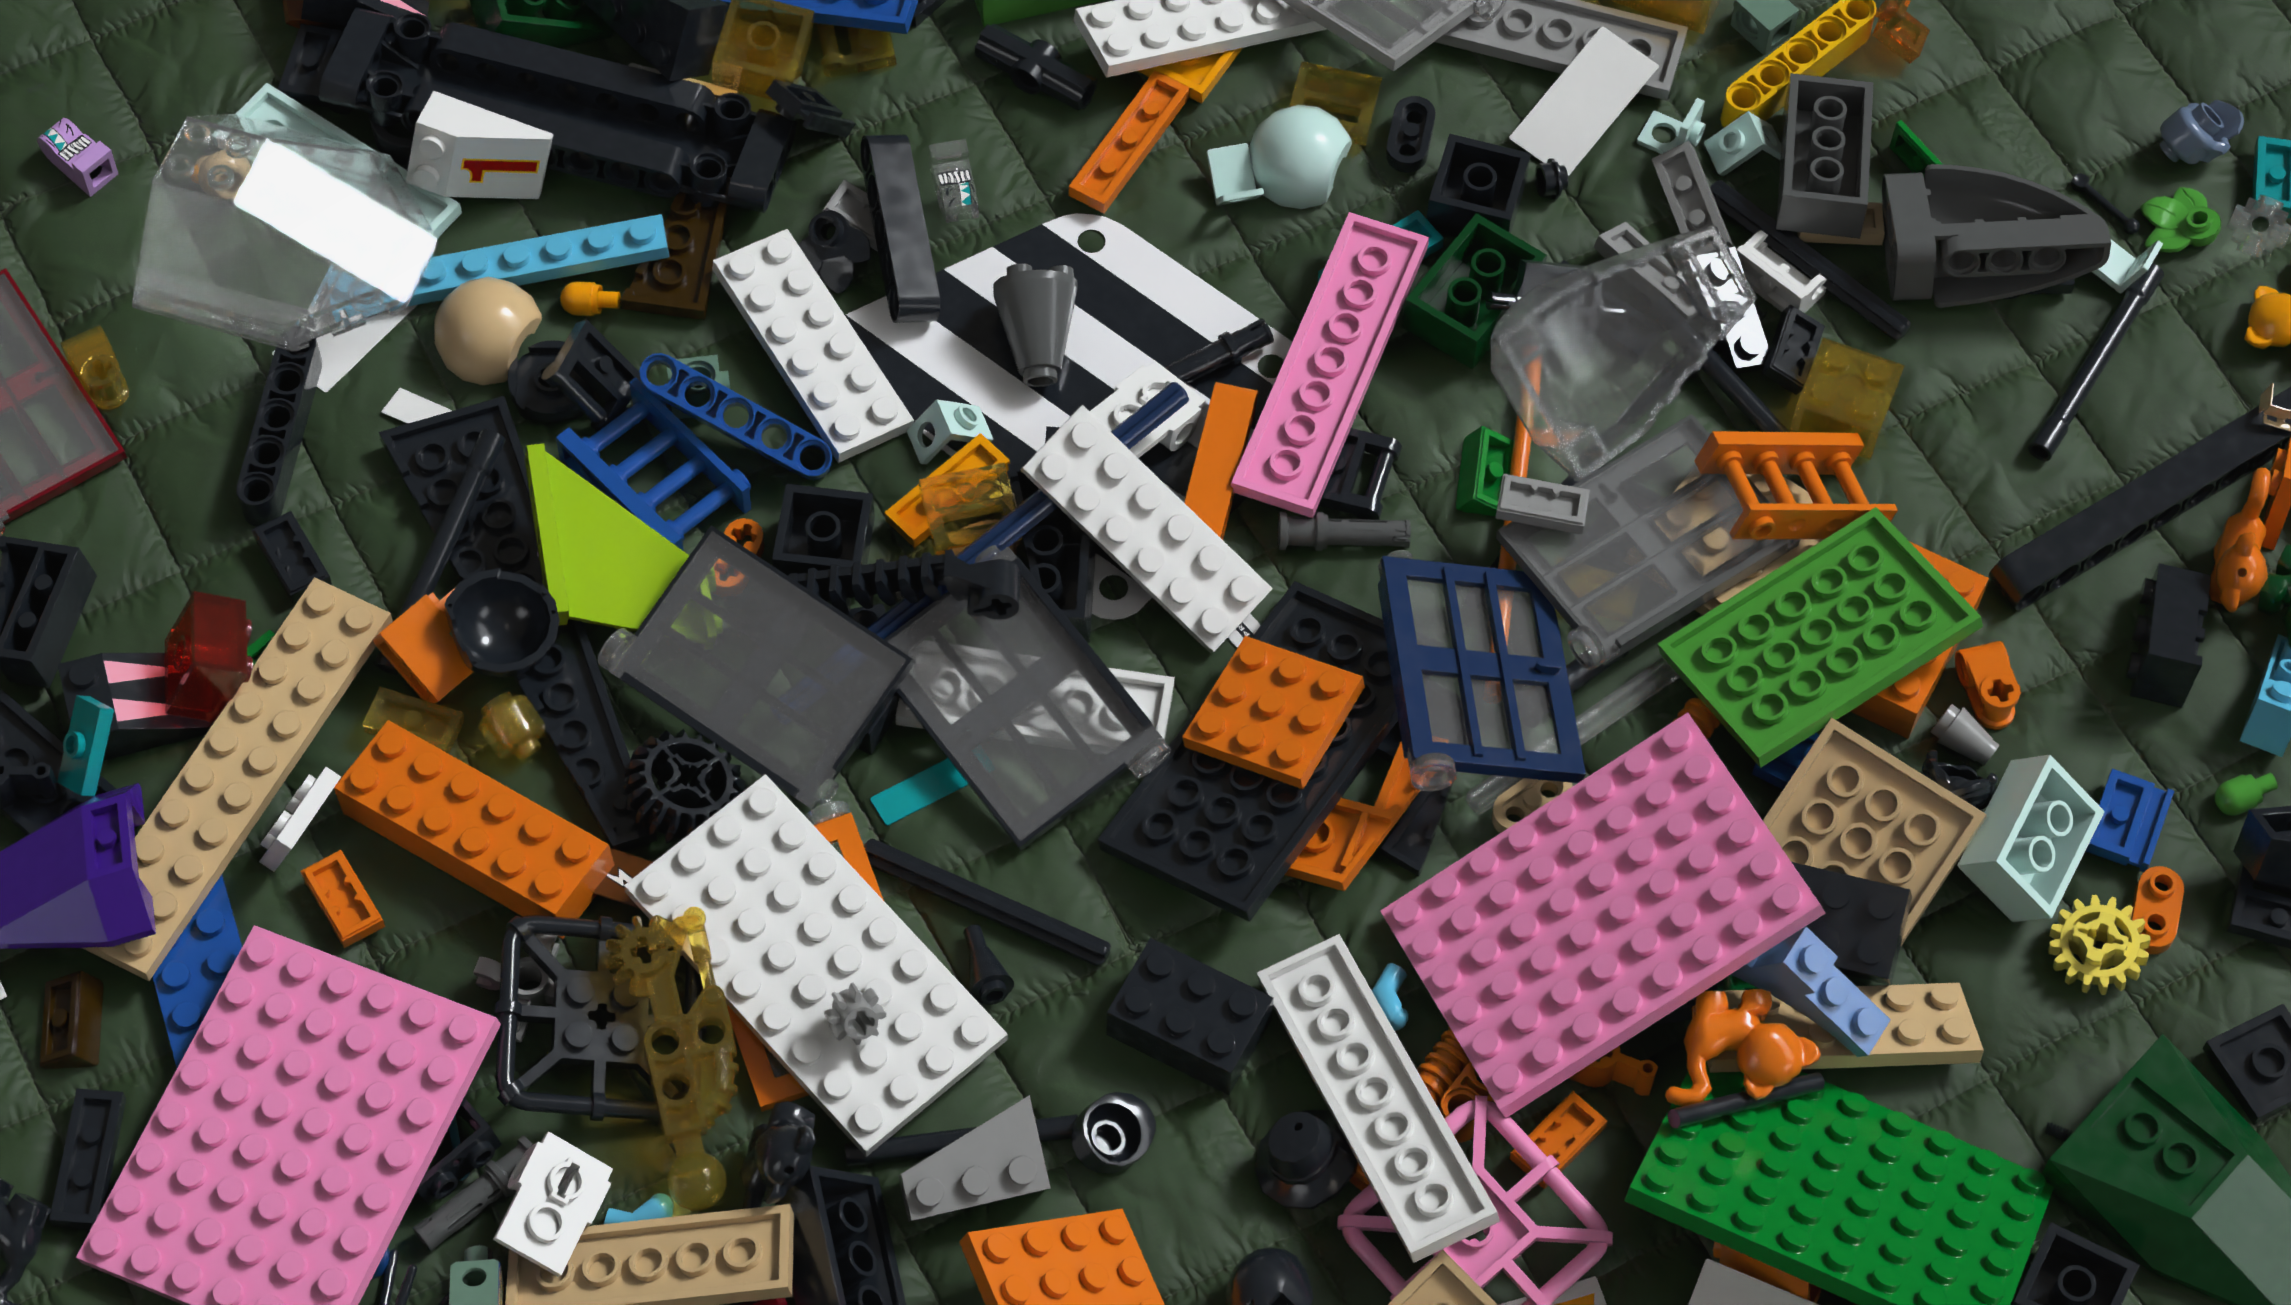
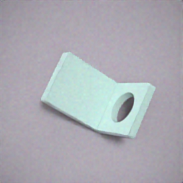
(1689, 130)
(1741, 142)
(1232, 174)
(2123, 268)
(950, 422)

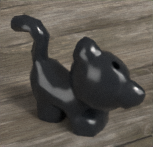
(778, 1154)
(19, 1235)

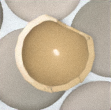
(483, 328)

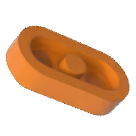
(2159, 906)

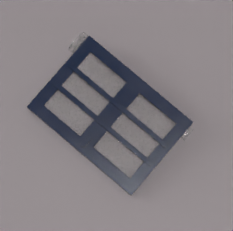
(1476, 673)

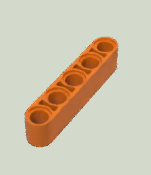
(1219, 454)

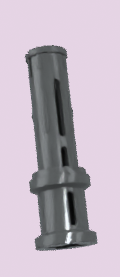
(1321, 531)
(472, 1199)

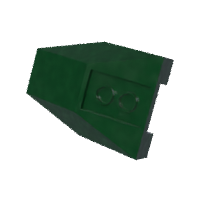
(2181, 1183)

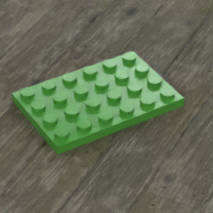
(1819, 636)

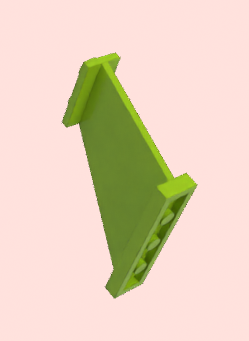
(594, 552)

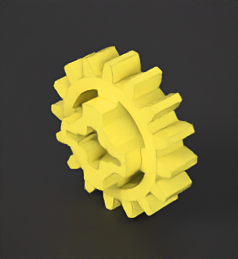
(2079, 938)

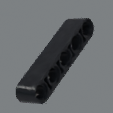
(900, 228)
(278, 443)

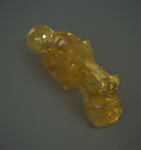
(708, 1070)

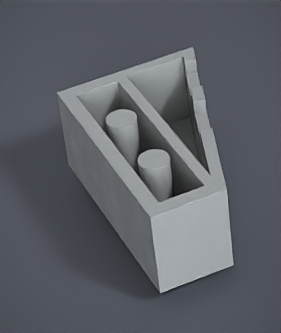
(979, 1168)

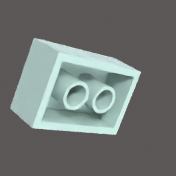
(2031, 838)

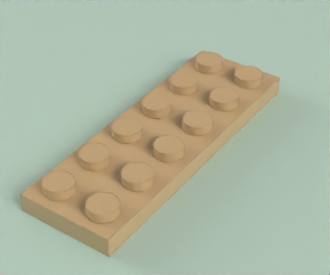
(1926, 1028)
(668, 1262)

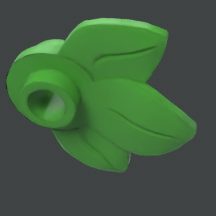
(2181, 220)

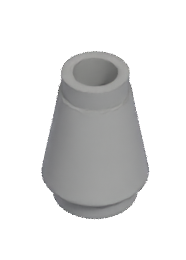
(1964, 735)

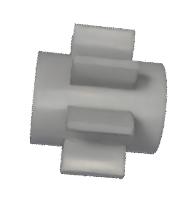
(855, 1014)

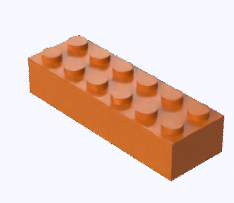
(473, 826)

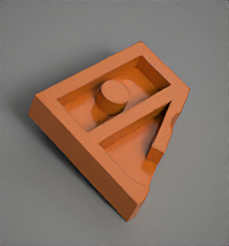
(2280, 497)

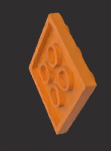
(1273, 712)

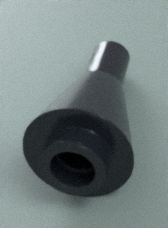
(987, 976)

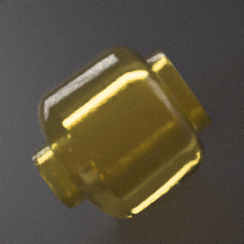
(512, 726)

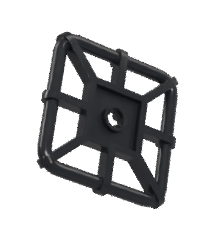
(573, 1034)

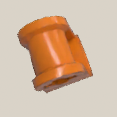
(1989, 683)

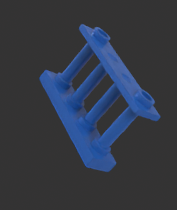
(584, 459)

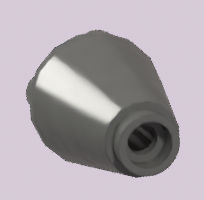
(1036, 318)

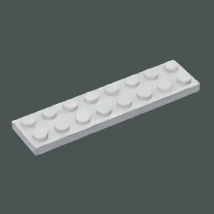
(1378, 1099)

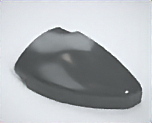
(1983, 236)

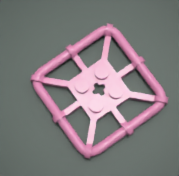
(1504, 1239)

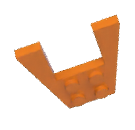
(1355, 831)

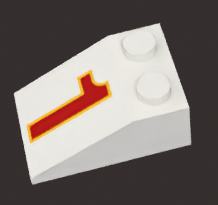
(476, 152)

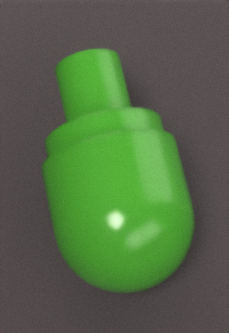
(2243, 793)

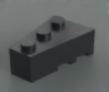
(39, 606)

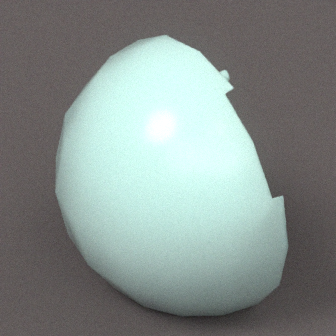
(1298, 155)

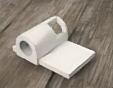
(1138, 390)
(553, 1203)

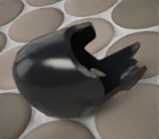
(1269, 1278)

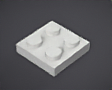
(303, 807)

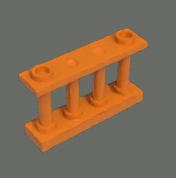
(1789, 453)

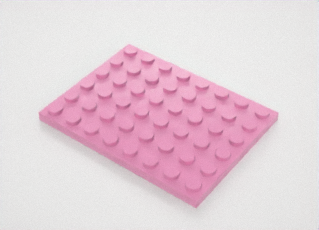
(1600, 914)
(289, 1133)

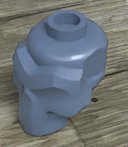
(2200, 131)

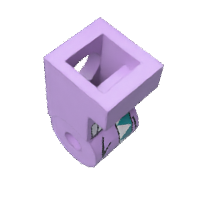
(78, 155)

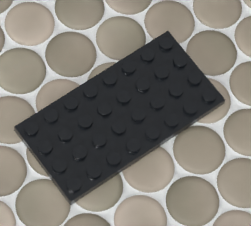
(1238, 831)

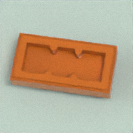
(342, 898)
(1564, 1132)

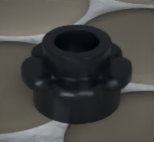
(1551, 179)

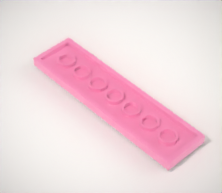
(1329, 365)

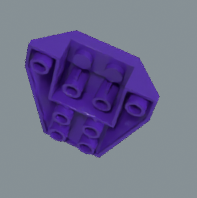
(78, 879)

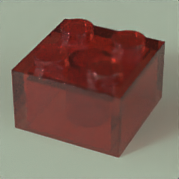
(206, 656)

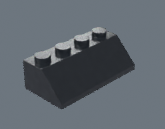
(842, 1241)

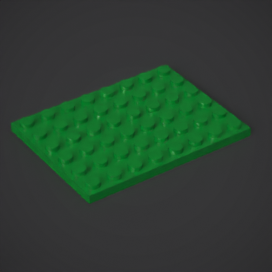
(1848, 1197)

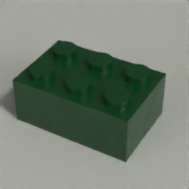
(1452, 296)

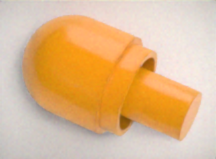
(587, 298)

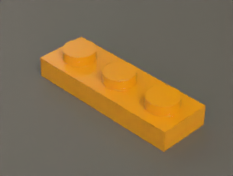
(908, 513)

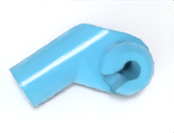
(1385, 993)
(656, 1207)

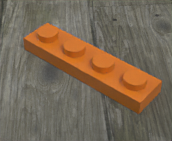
(1129, 142)

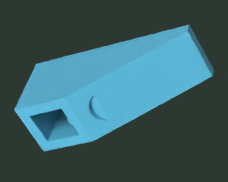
(2270, 713)

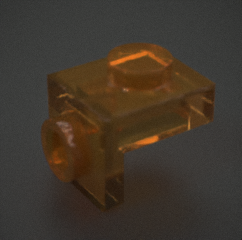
(1900, 30)

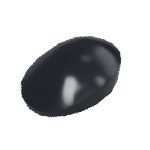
(1113, 1132)

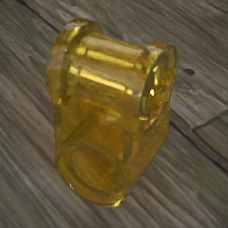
(97, 367)

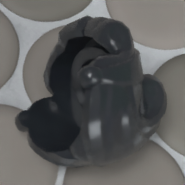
(1960, 780)

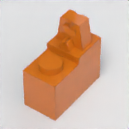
(423, 649)

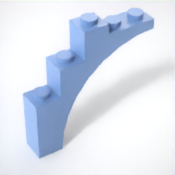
(1804, 977)

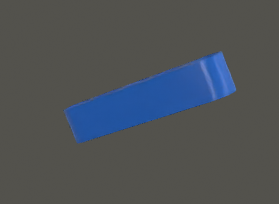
(724, 398)

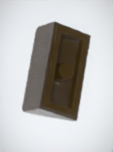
(71, 1022)

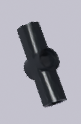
(1036, 67)

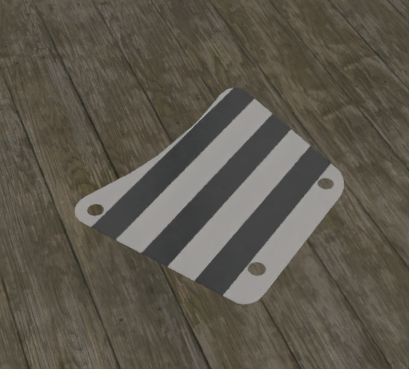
(1126, 314)

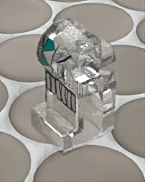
(953, 180)

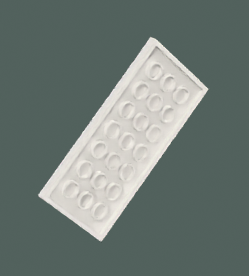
(791, 930)

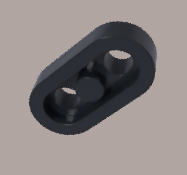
(1410, 137)

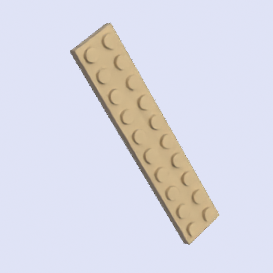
(246, 761)

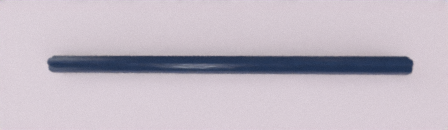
(1038, 504)

